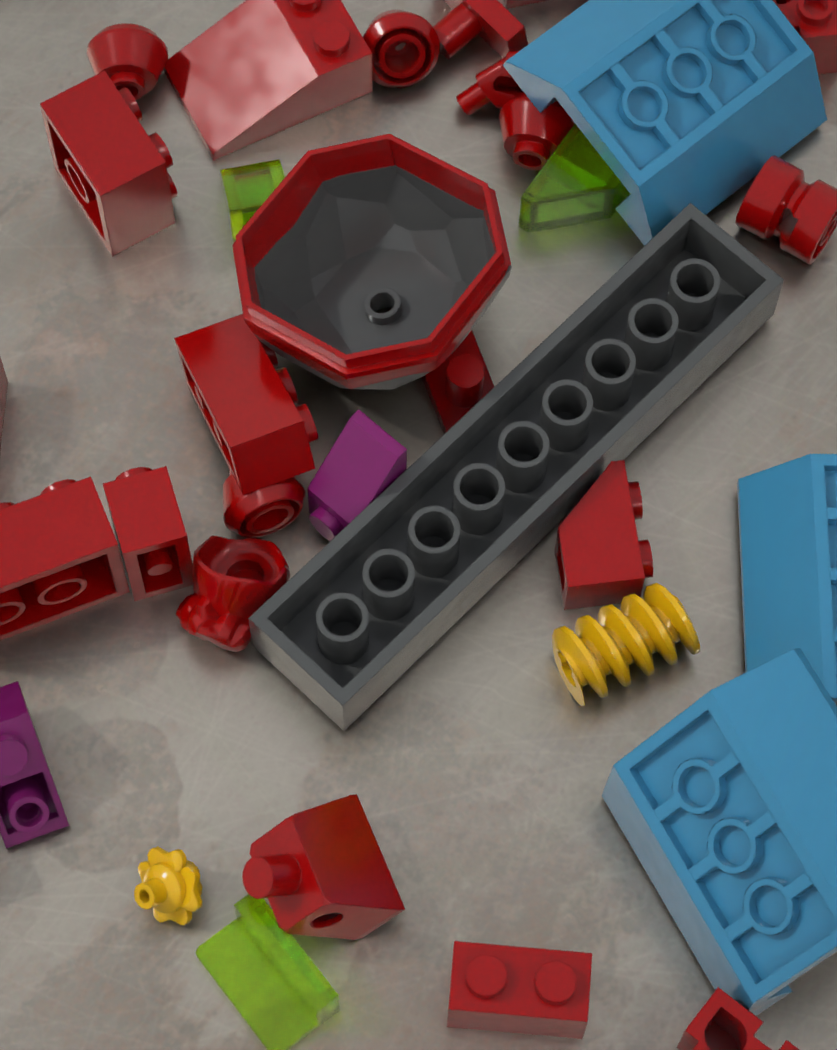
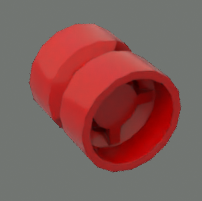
(790, 208)

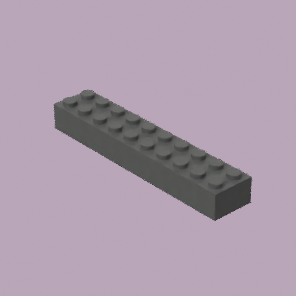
(513, 466)

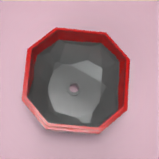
(363, 234)

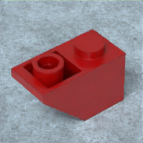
(600, 546)

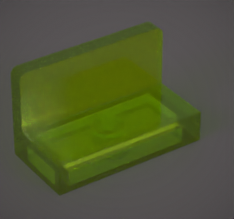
(268, 976)

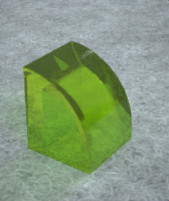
(247, 189)

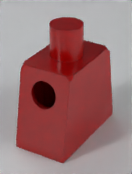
(324, 873)

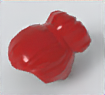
(229, 586)

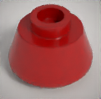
(401, 48)
(130, 57)
(532, 135)
(262, 510)

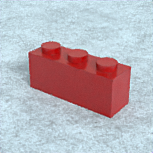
(247, 404)

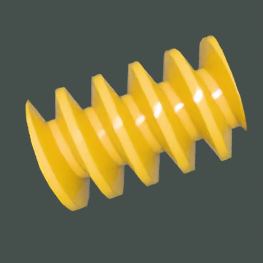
(622, 639)

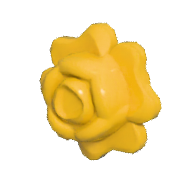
(169, 886)

